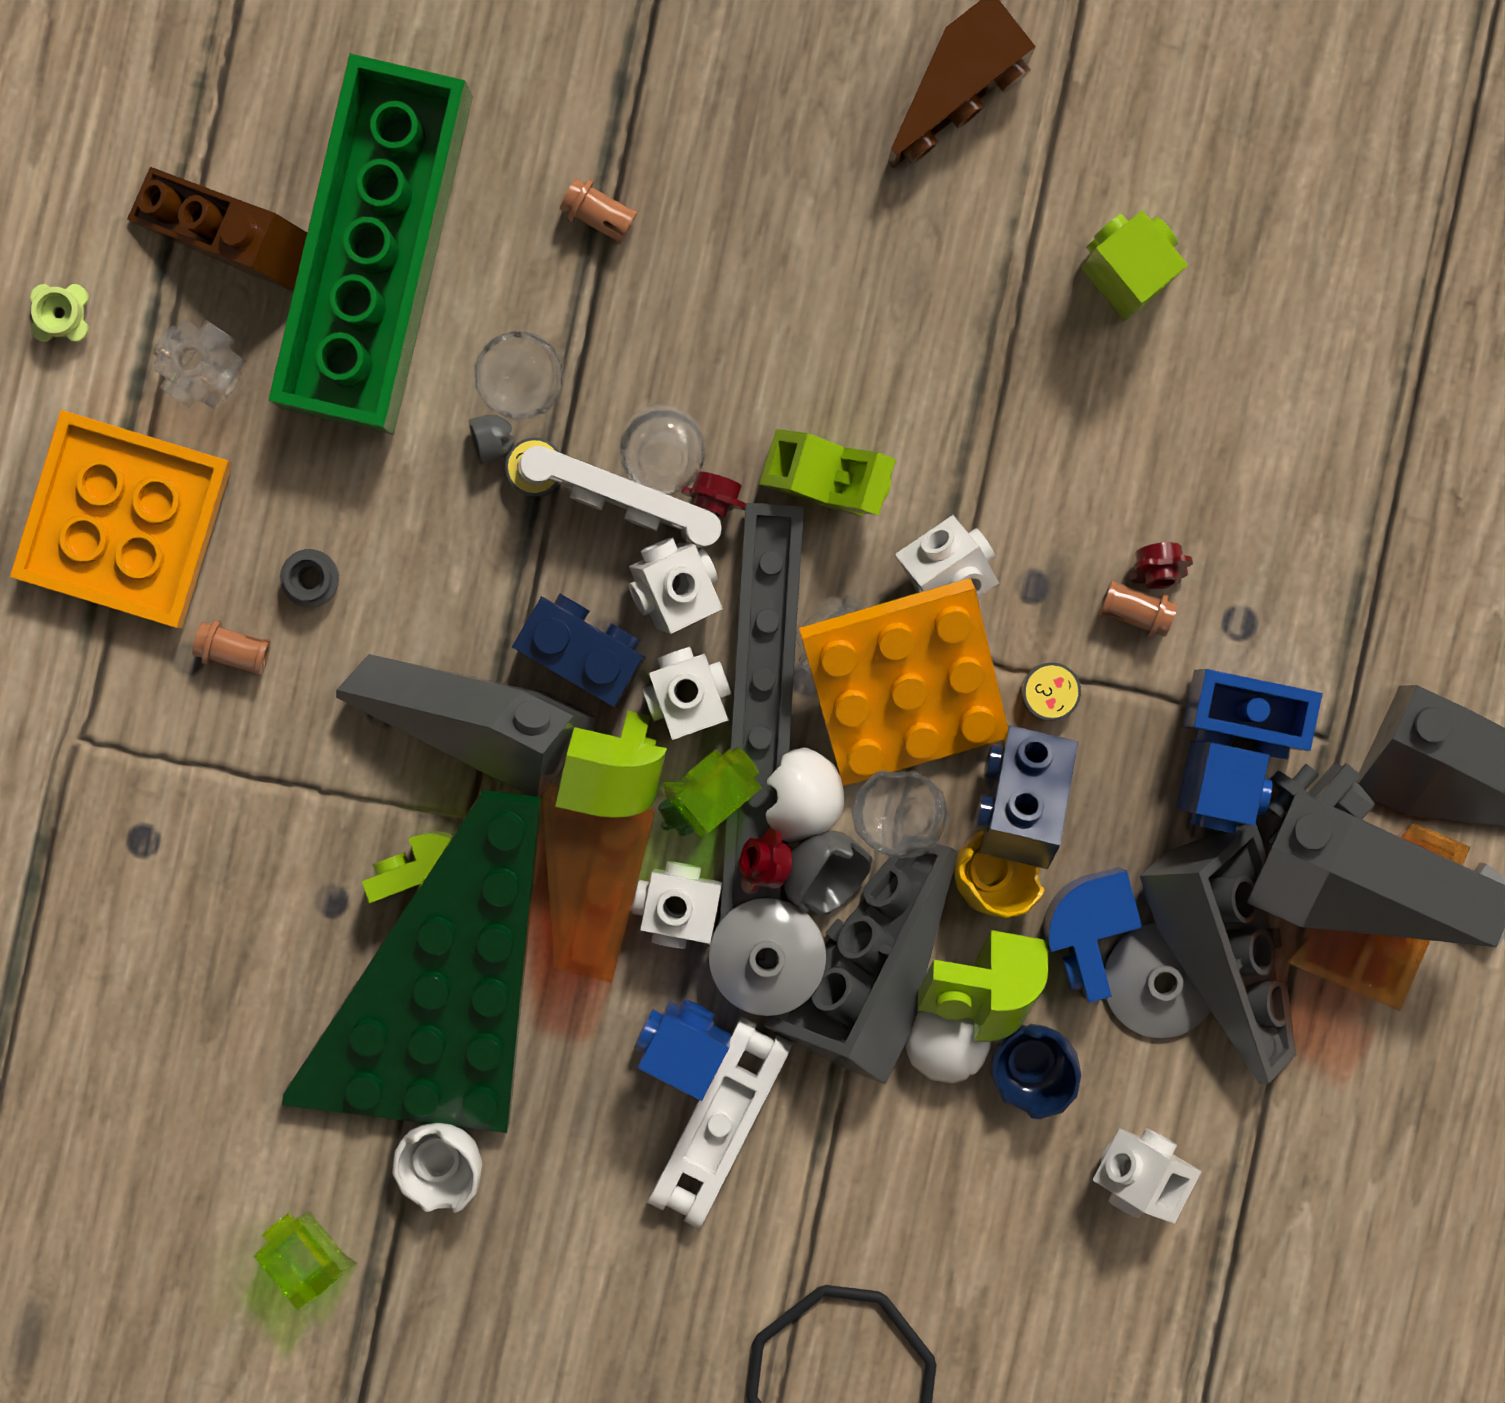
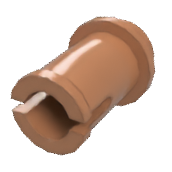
(597, 210)
(1139, 609)
(230, 648)

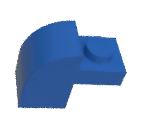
(1081, 915)

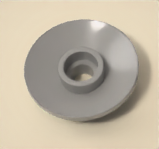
(767, 925)
(1134, 1000)

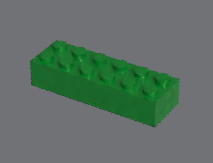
(371, 244)

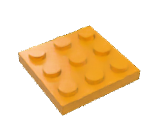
(121, 519)
(905, 681)

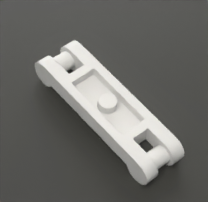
(643, 505)
(720, 1124)

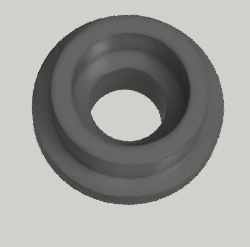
(291, 578)

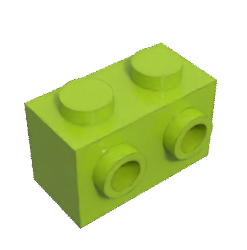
(1133, 261)

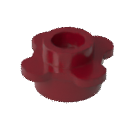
(715, 493)
(1161, 565)
(765, 862)

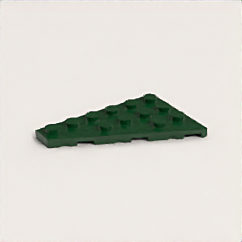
(441, 1000)

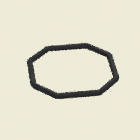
(844, 1293)

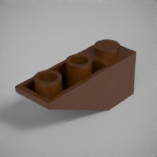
(971, 59)
(220, 227)

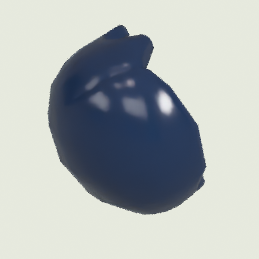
(1036, 1071)

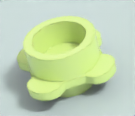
(44, 304)

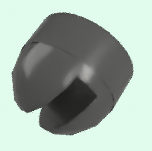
(491, 437)

